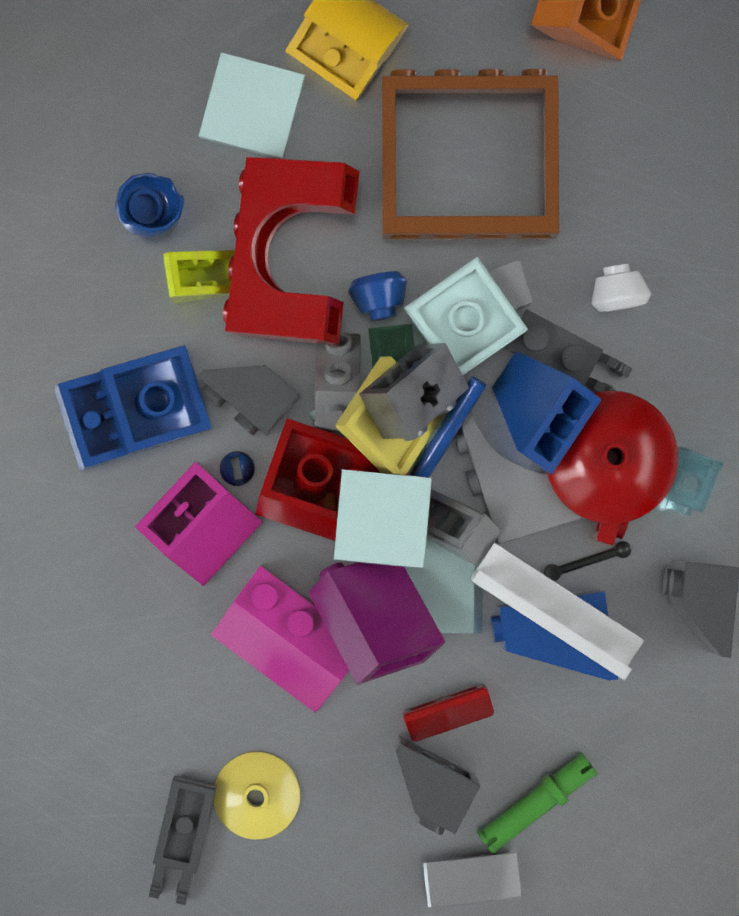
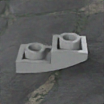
(472, 879)

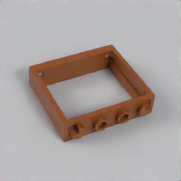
(470, 227)

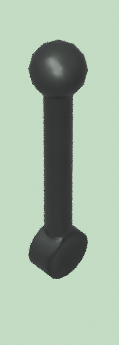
(622, 550)

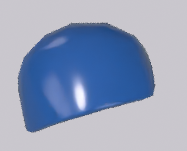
(148, 205)

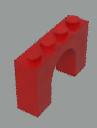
(270, 196)

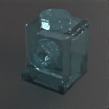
(704, 470)

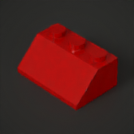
(306, 478)

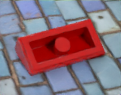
(448, 712)

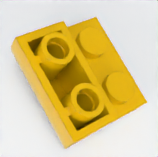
(346, 41)

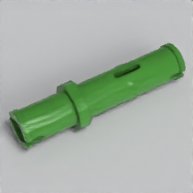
(538, 802)

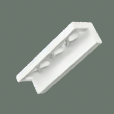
(557, 610)

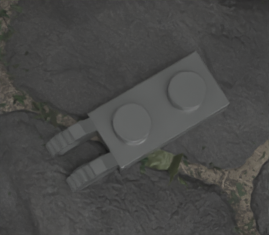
(565, 352)
(182, 834)

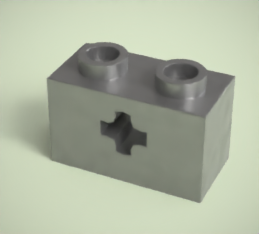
(414, 392)

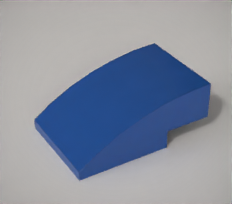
(132, 407)

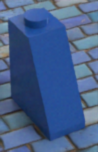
(542, 409)
(532, 641)

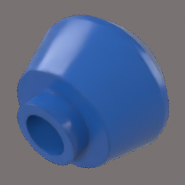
(379, 294)

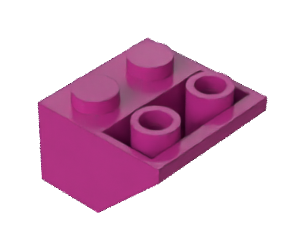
(198, 523)

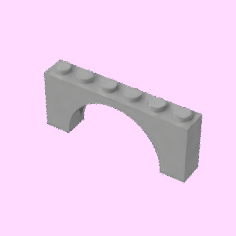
(513, 496)

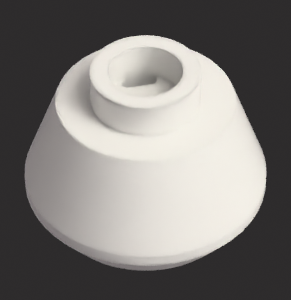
(619, 289)

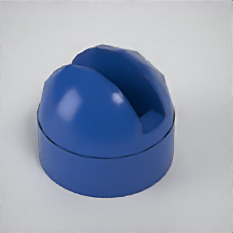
(246, 465)

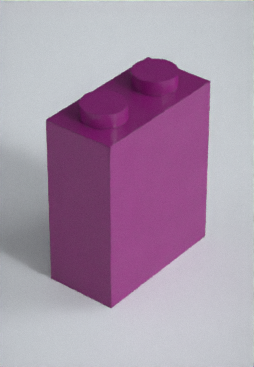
(375, 618)

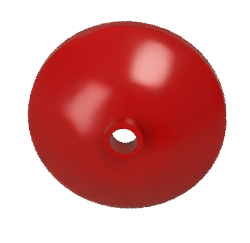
(622, 491)

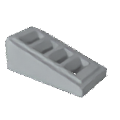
(473, 537)

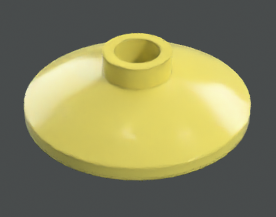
(262, 773)

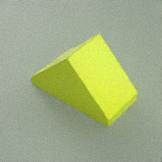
(197, 274)

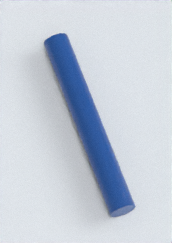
(449, 429)

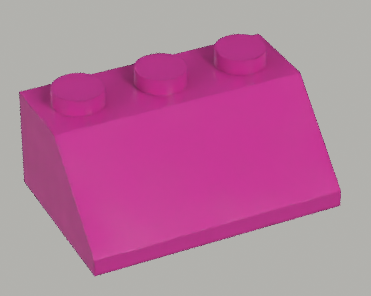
(283, 638)

